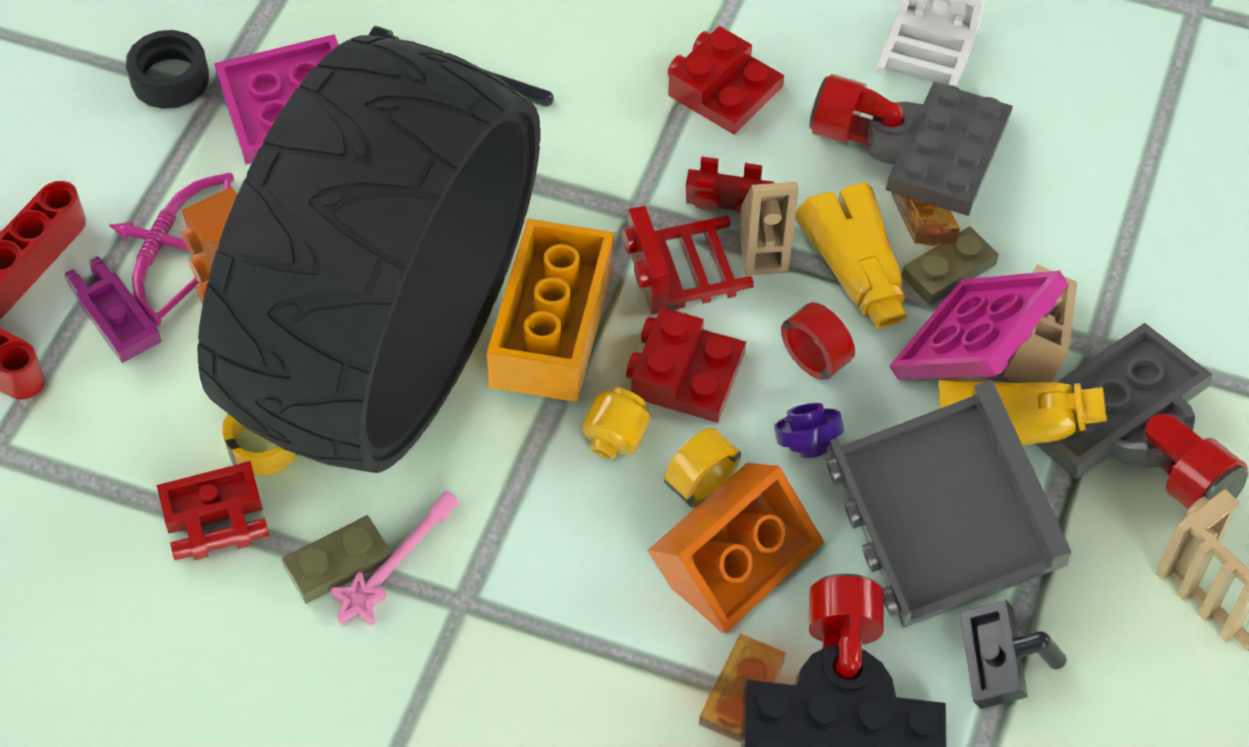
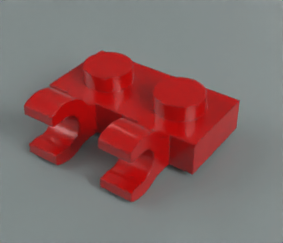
(713, 190)

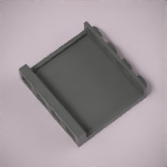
(948, 507)

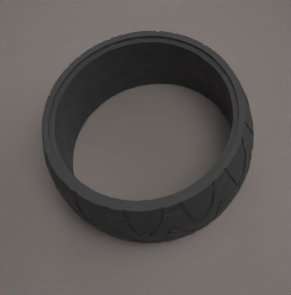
(367, 251)

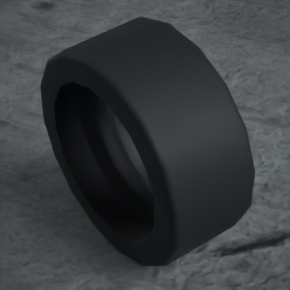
(166, 46)

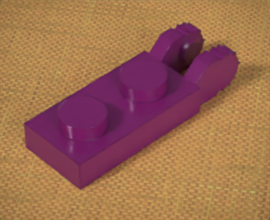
(114, 311)

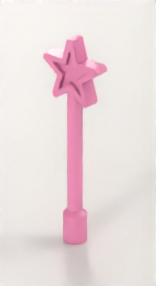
(361, 595)

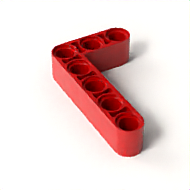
(26, 252)

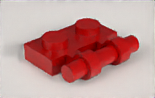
(209, 499)

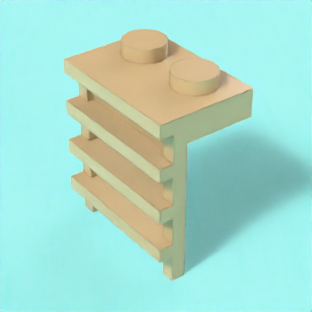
(1190, 554)

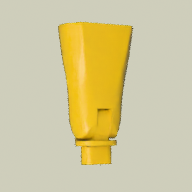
(857, 249)
(1037, 409)

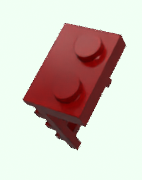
(656, 269)

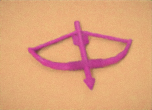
(159, 236)

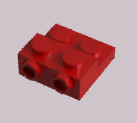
(723, 80)
(685, 365)

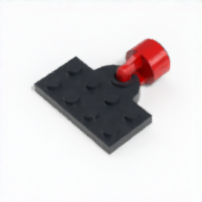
(841, 690)

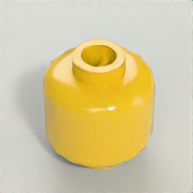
(616, 423)

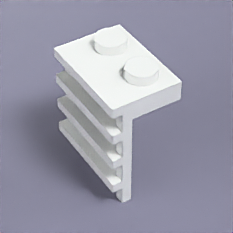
(937, 22)

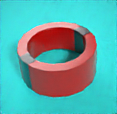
(822, 325)

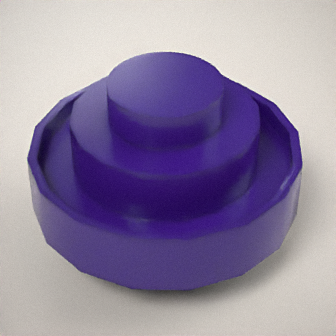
(809, 429)

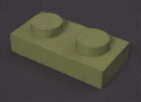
(945, 265)
(336, 558)

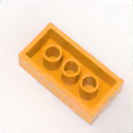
(551, 310)

